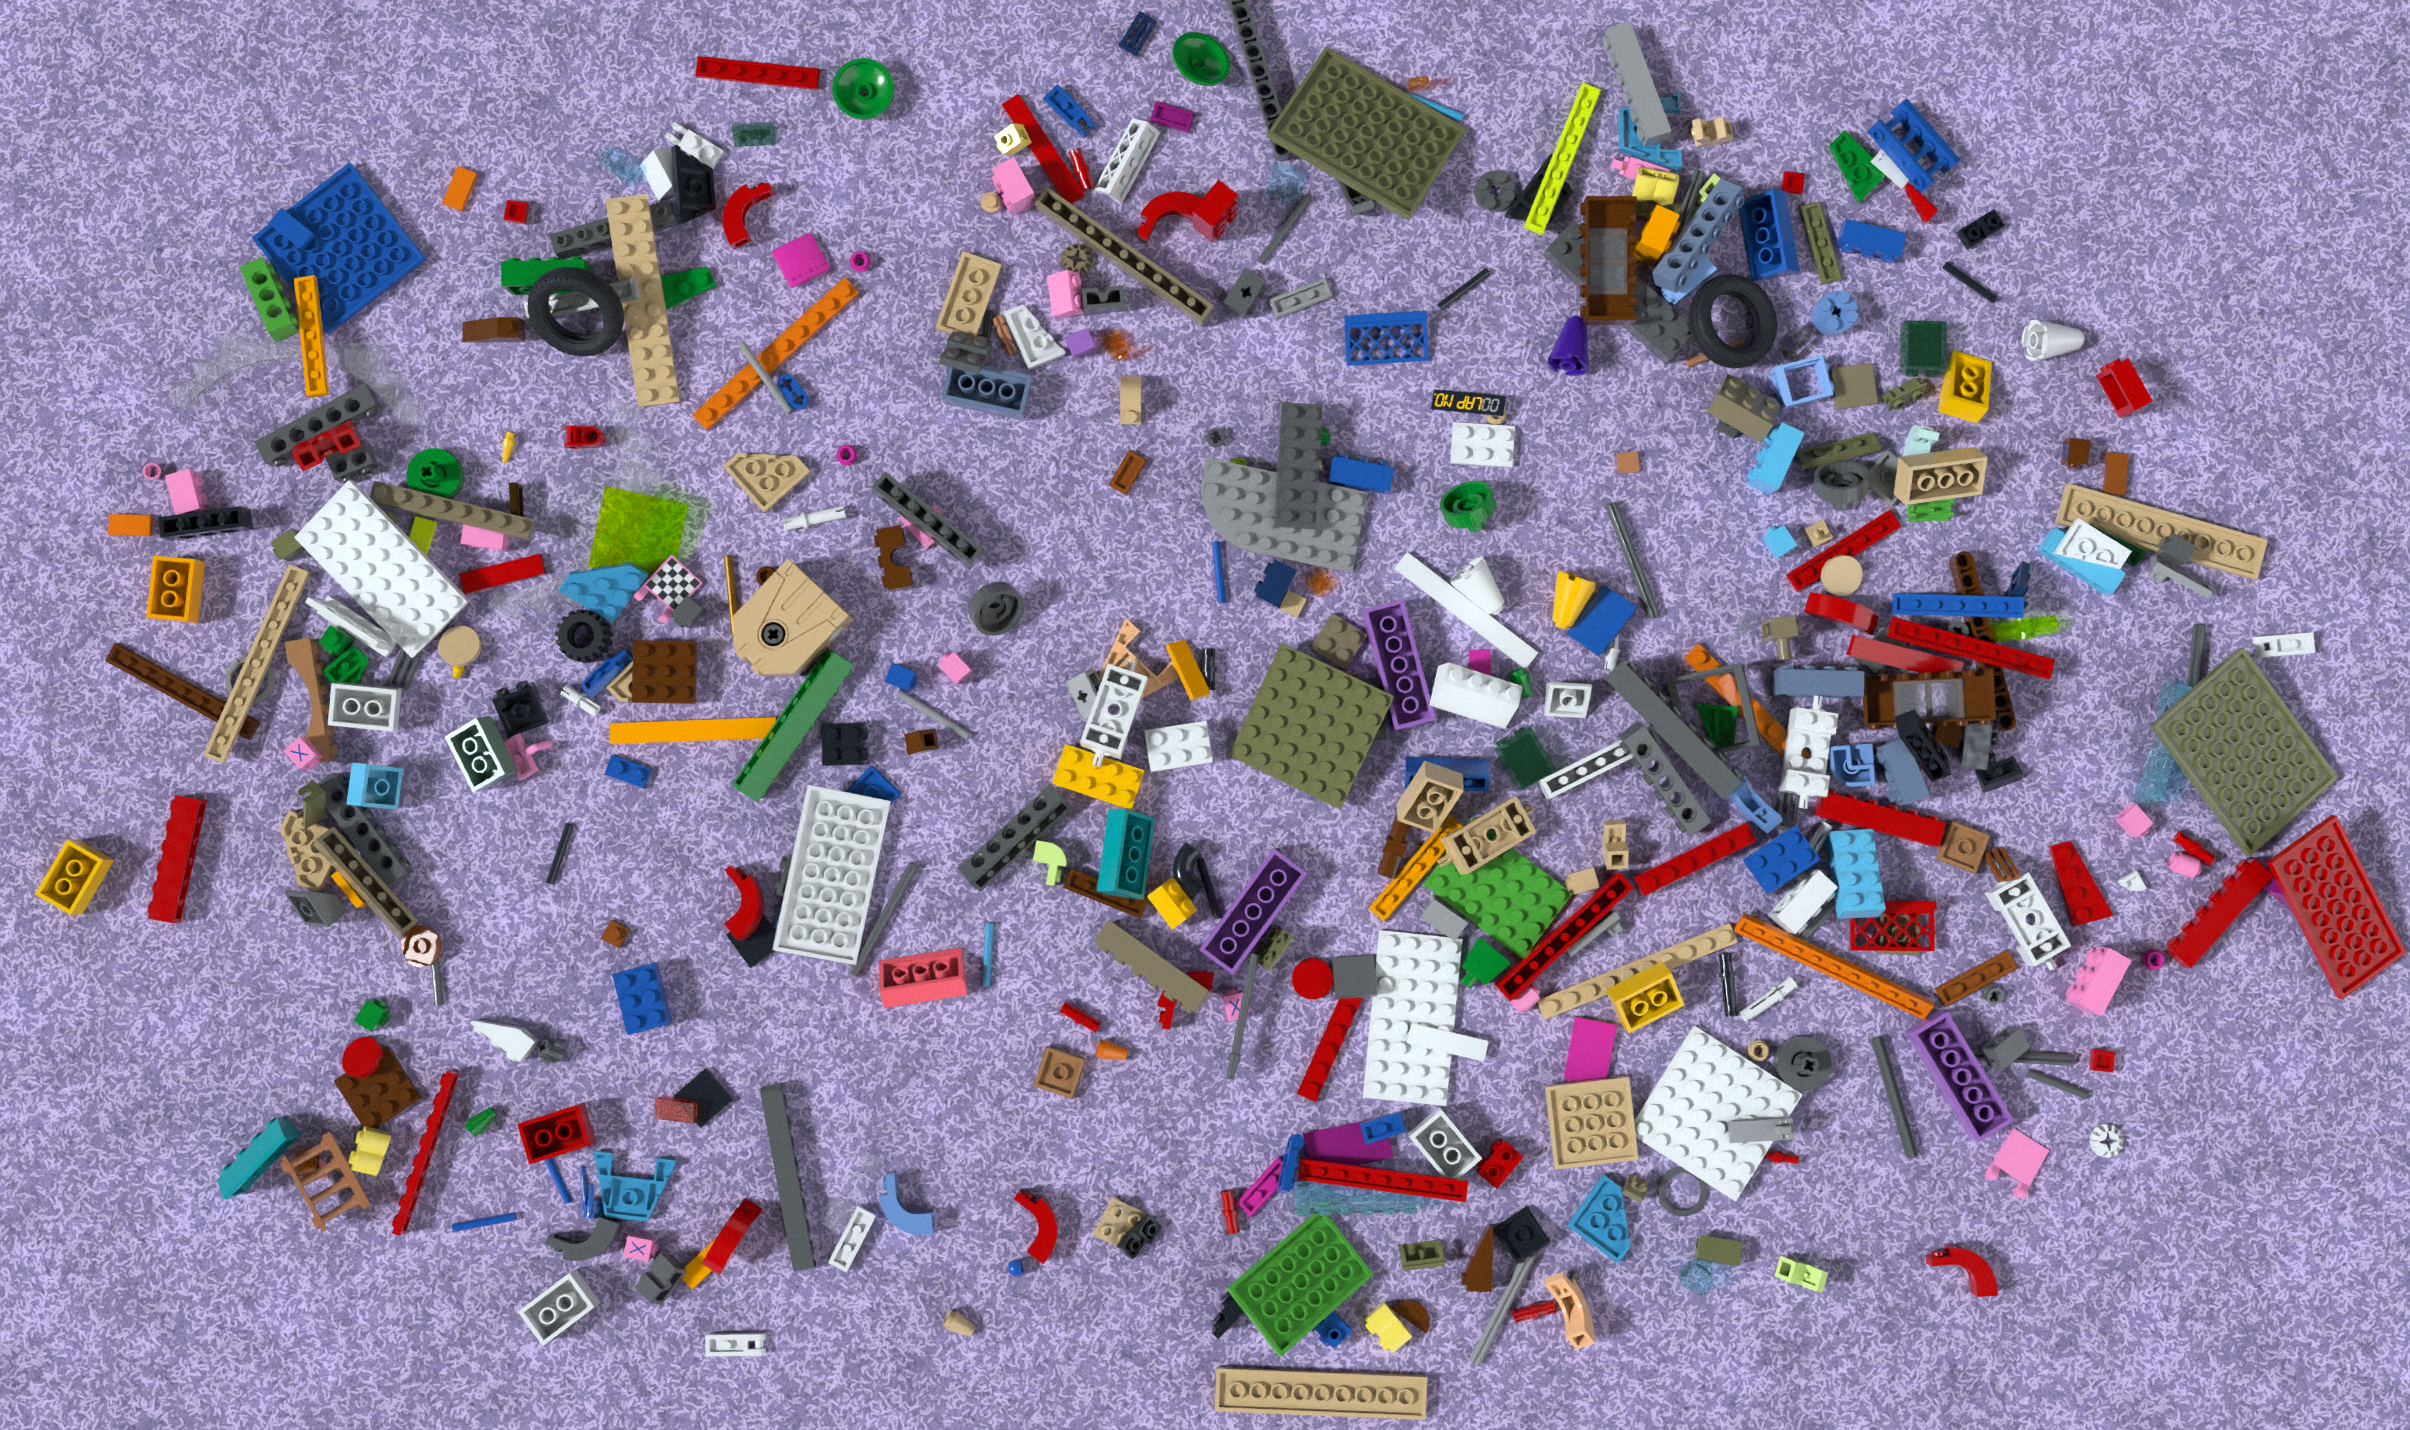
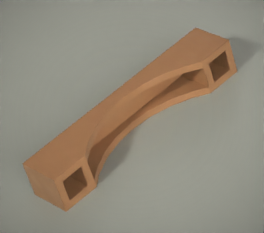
(304, 657)

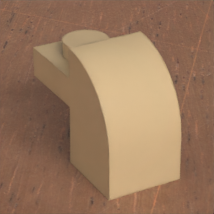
(1711, 132)
(1130, 399)
(1614, 845)

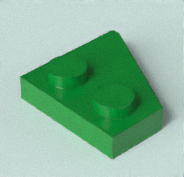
(348, 667)
(1719, 722)

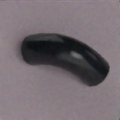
(1183, 870)

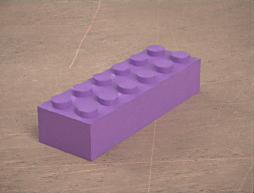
(1398, 664)
(1253, 911)
(1959, 1076)

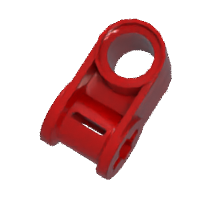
(580, 437)

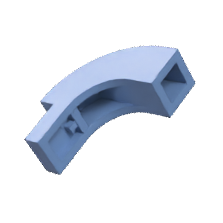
(1755, 808)
(899, 1215)

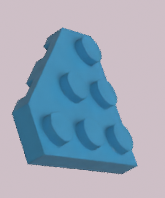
(604, 588)
(1603, 1219)

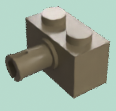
(1781, 631)

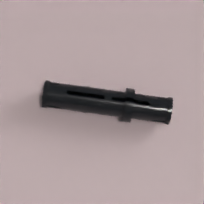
(1728, 985)

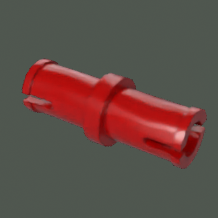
(1081, 169)
(2194, 848)
(1080, 1016)
(1230, 1211)
(1534, 1311)

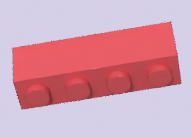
(922, 977)

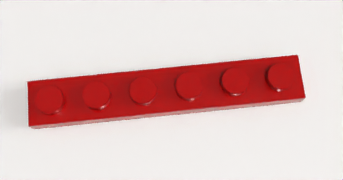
(1328, 1048)

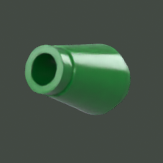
(1522, 678)
(479, 1123)

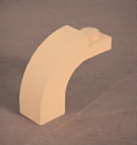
(1574, 1308)

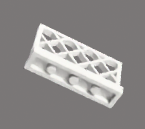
(354, 624)

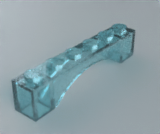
(2155, 775)
(1312, 1199)

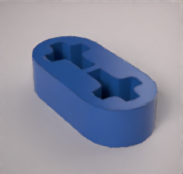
(796, 389)

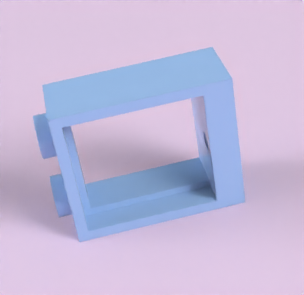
(1695, 279)
(1781, 385)

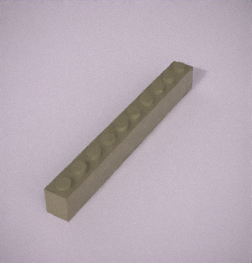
(1124, 256)

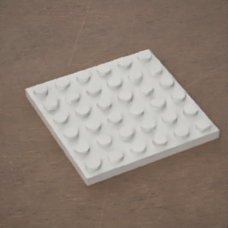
(1695, 1100)

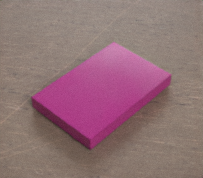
(1589, 1050)

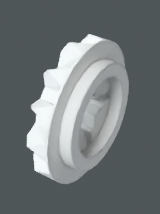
(2099, 1134)

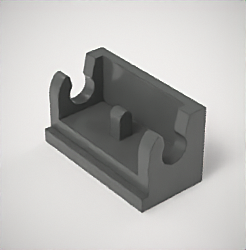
(2005, 1047)

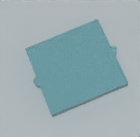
(1285, 184)

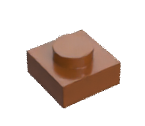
(615, 934)

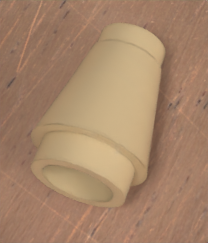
(958, 1323)

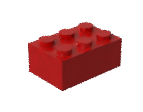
(1215, 211)
(556, 1133)

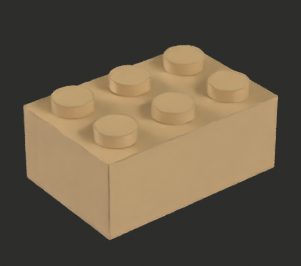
(1430, 797)

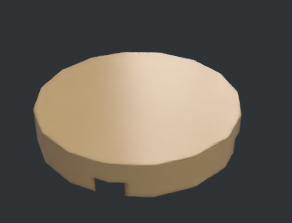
(1841, 575)
(459, 645)

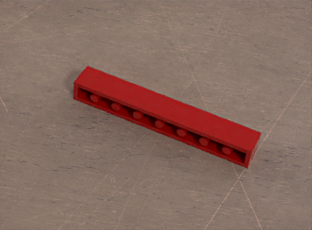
(1563, 936)

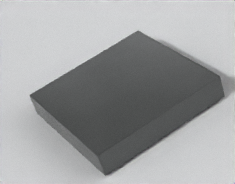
(1354, 977)

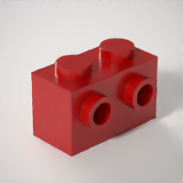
(1498, 1163)

